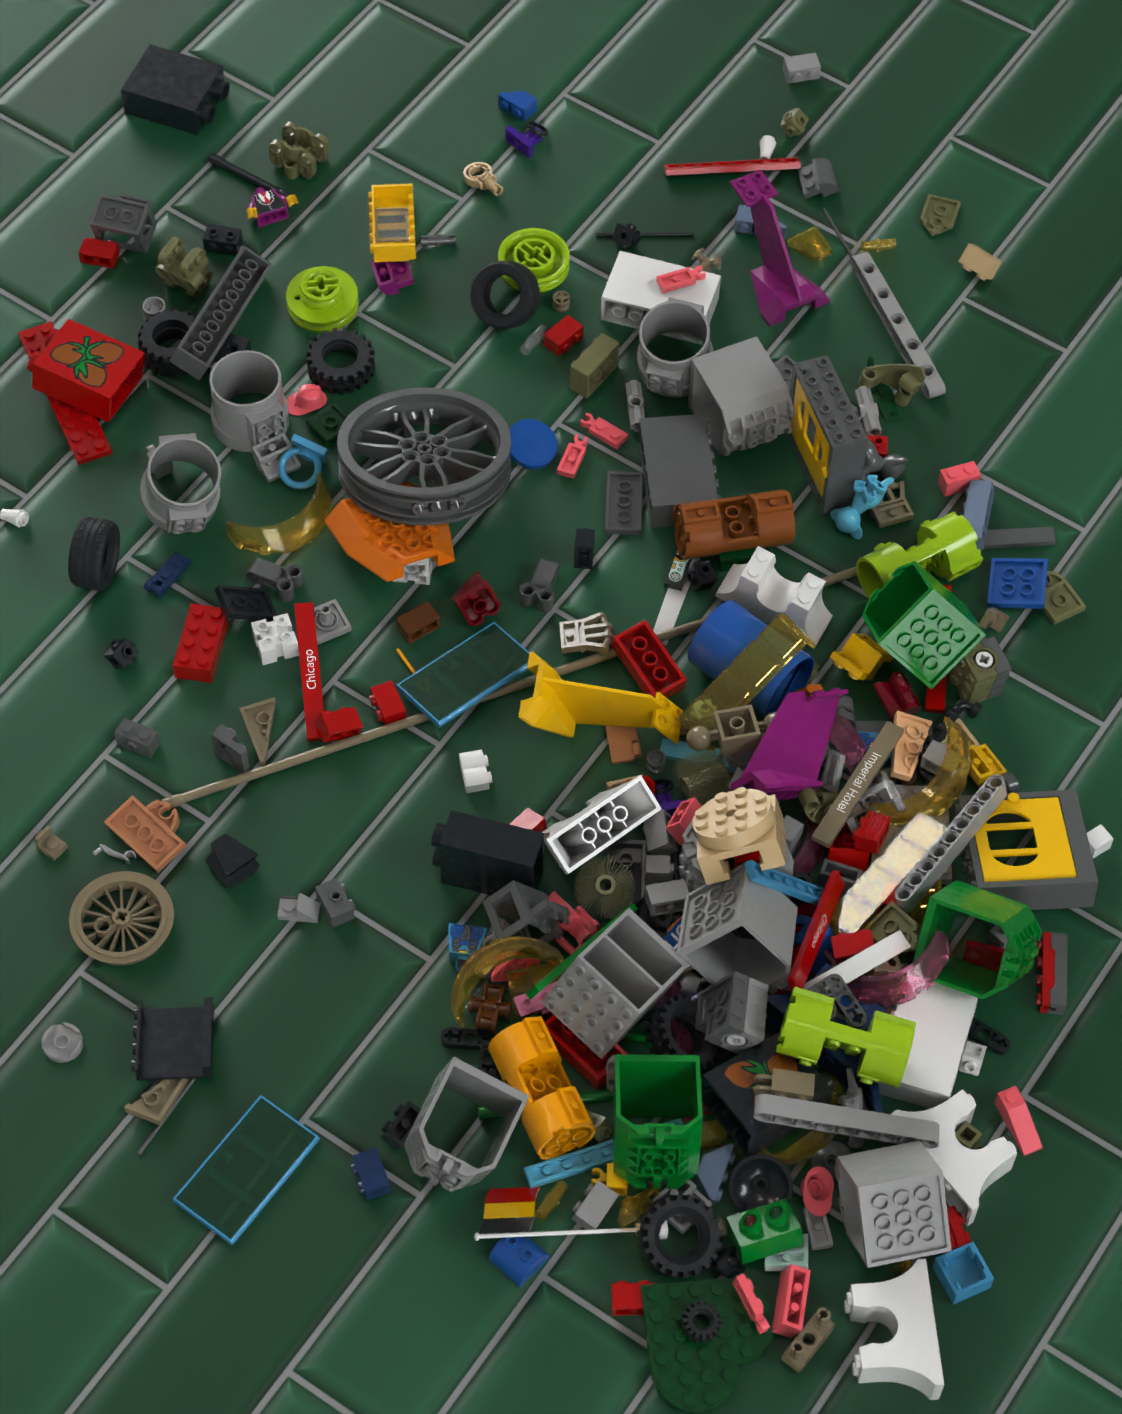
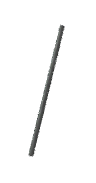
(837, 232)
(173, 1107)

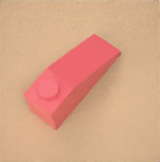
(1018, 1120)

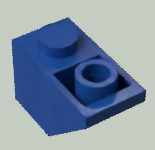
(518, 104)

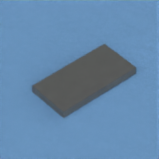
(624, 503)

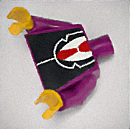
(269, 206)

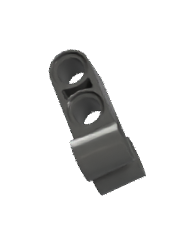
(276, 577)
(540, 588)

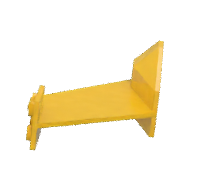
(563, 704)

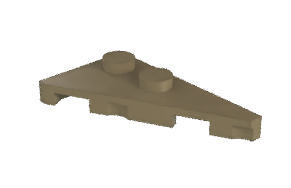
(258, 722)
(157, 1102)

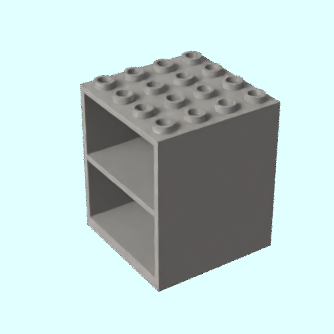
(614, 983)

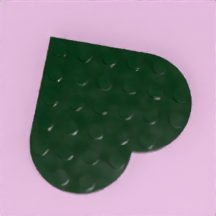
(695, 1374)

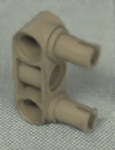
(817, 1330)

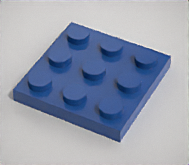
(1017, 583)

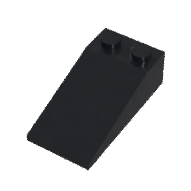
(632, 855)

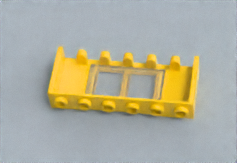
(392, 222)

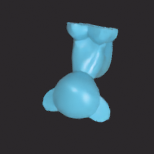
(865, 498)

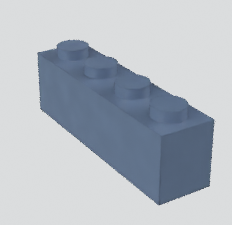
(978, 507)

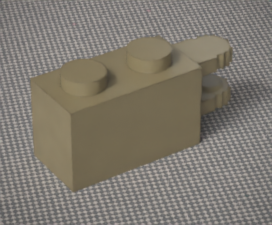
(786, 1084)

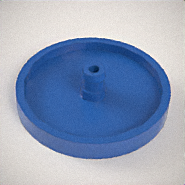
(532, 444)

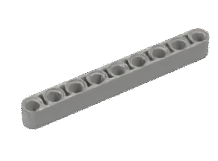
(950, 843)
(845, 1120)

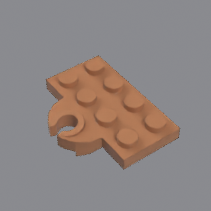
(147, 831)

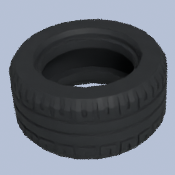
(482, 301)
(94, 553)

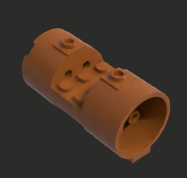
(734, 524)

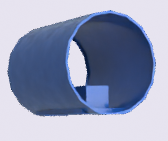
(726, 635)

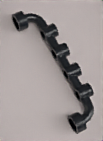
(952, 714)

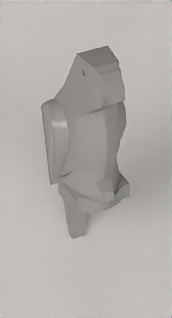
(853, 1099)

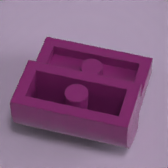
(392, 276)

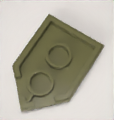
(939, 214)
(892, 920)

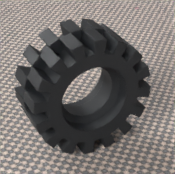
(704, 1309)

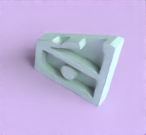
(796, 1256)

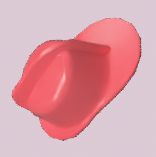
(306, 400)
(817, 1191)

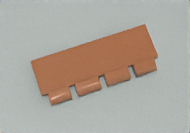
(623, 744)

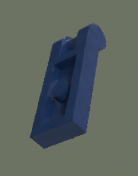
(167, 574)

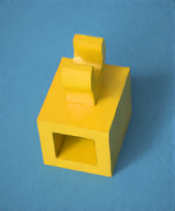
(611, 1180)

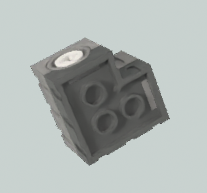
(733, 1012)

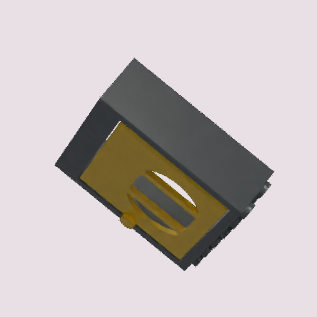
(826, 433)
(1064, 864)

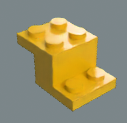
(861, 657)

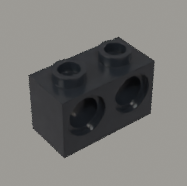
(584, 548)

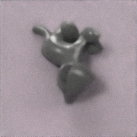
(889, 466)

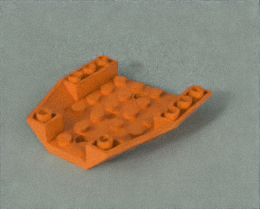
(386, 546)

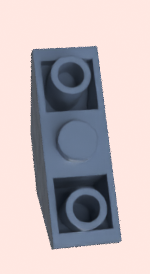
(714, 1172)

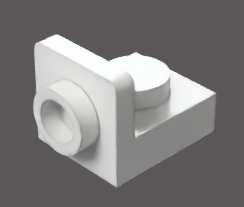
(972, 1058)

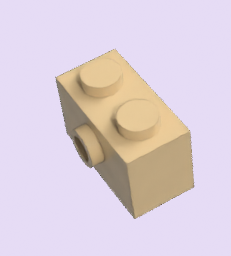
(980, 261)

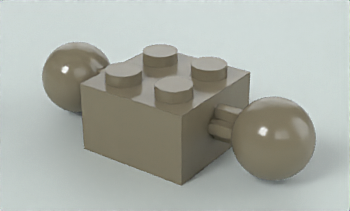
(734, 730)

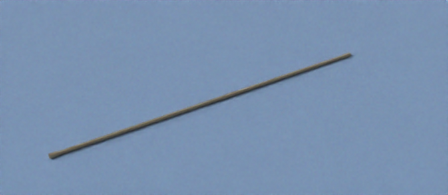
(179, 799)

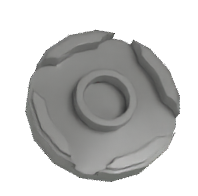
(62, 1042)

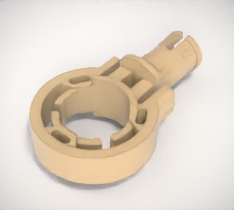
(486, 180)

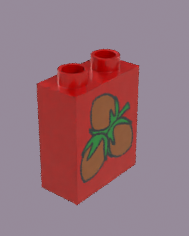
(86, 369)

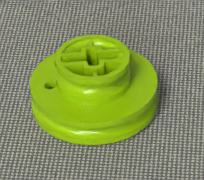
(540, 252)
(325, 300)

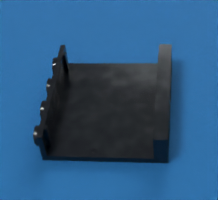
(173, 1042)

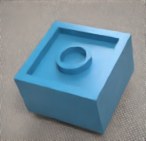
(963, 1273)

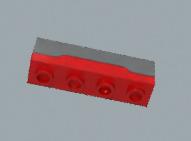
(1053, 973)

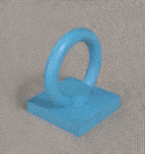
(308, 451)

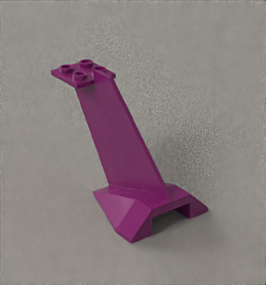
(776, 282)
(792, 745)

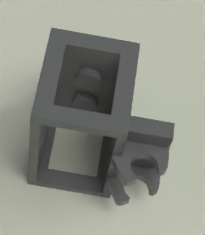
(124, 216)
(525, 907)

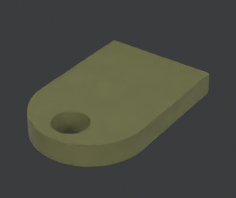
(1061, 599)

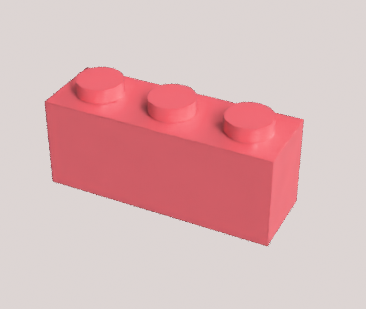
(791, 1301)

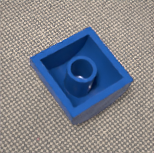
(518, 1258)

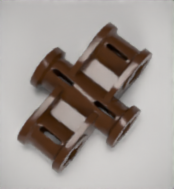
(490, 1007)

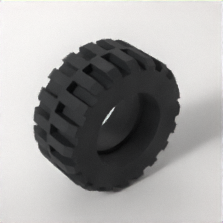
(157, 330)

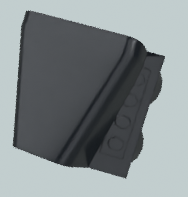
(232, 860)

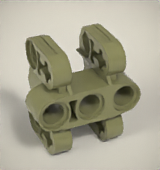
(298, 151)
(182, 269)

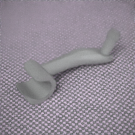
(110, 852)

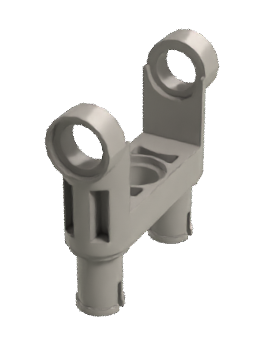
(882, 792)

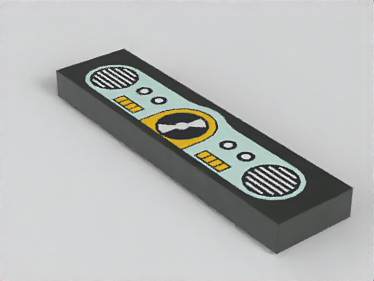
(677, 572)

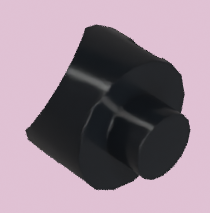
(728, 1263)

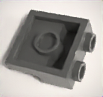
(228, 748)

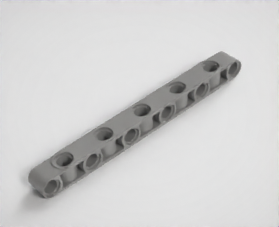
(896, 322)

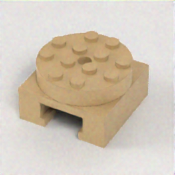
(735, 826)

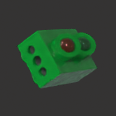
(764, 1231)

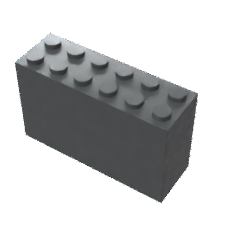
(676, 464)

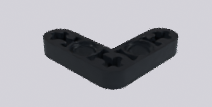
(977, 1026)
(483, 1048)

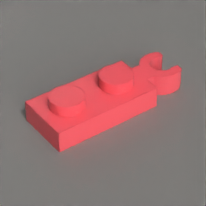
(680, 279)
(604, 431)
(572, 457)
(752, 1304)

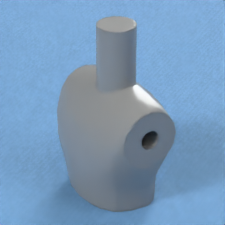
(691, 983)

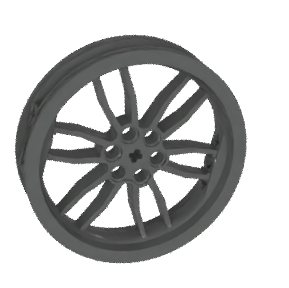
(424, 456)

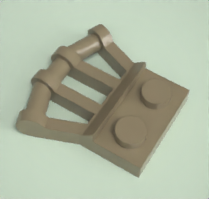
(895, 509)
(574, 638)

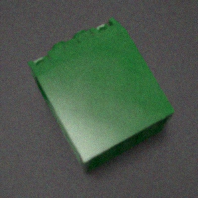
(921, 623)
(1013, 917)
(656, 1089)

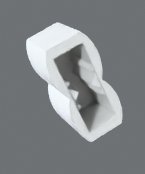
(474, 771)

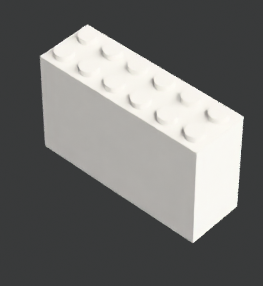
(634, 291)
(937, 1046)

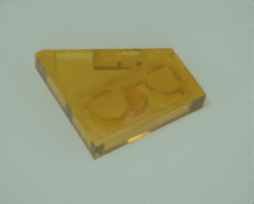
(811, 244)
(633, 1207)

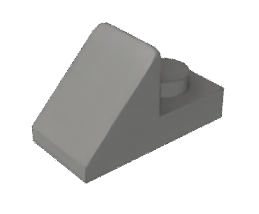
(300, 910)

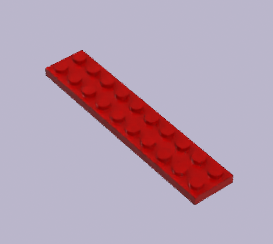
(79, 428)

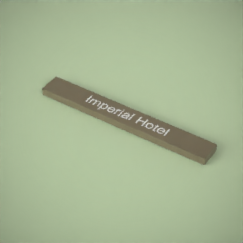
(857, 784)

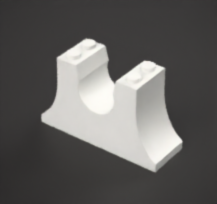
(767, 594)
(600, 824)
(964, 1170)
(908, 1312)

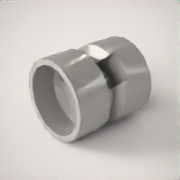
(153, 305)

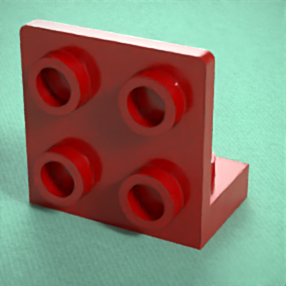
(983, 955)

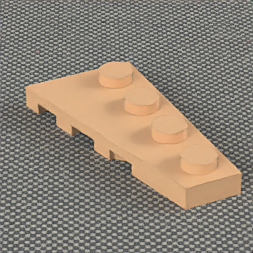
(909, 746)

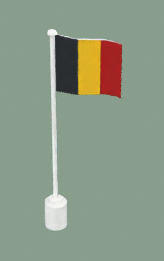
(511, 1214)

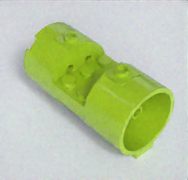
(944, 547)
(882, 1048)

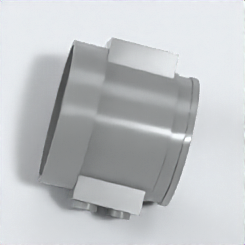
(663, 376)
(247, 424)
(172, 515)

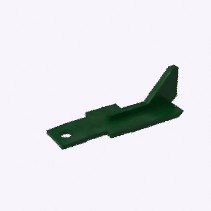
(884, 398)

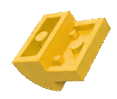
(984, 764)

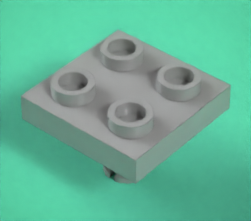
(330, 621)

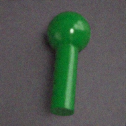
(637, 1038)

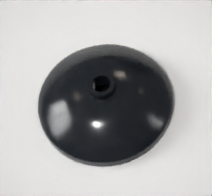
(759, 1168)

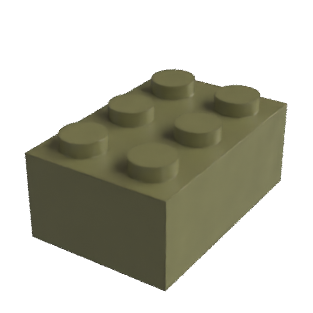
(594, 365)

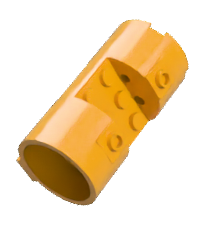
(533, 1065)

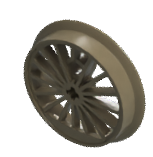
(152, 893)

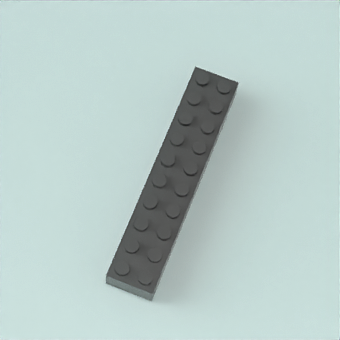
(220, 313)

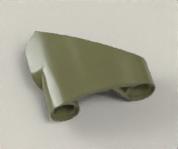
(902, 377)
(816, 803)

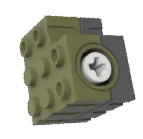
(981, 672)

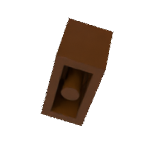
(418, 622)

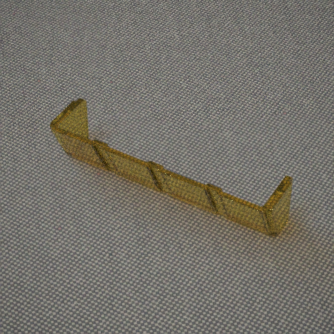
(748, 672)
(885, 874)

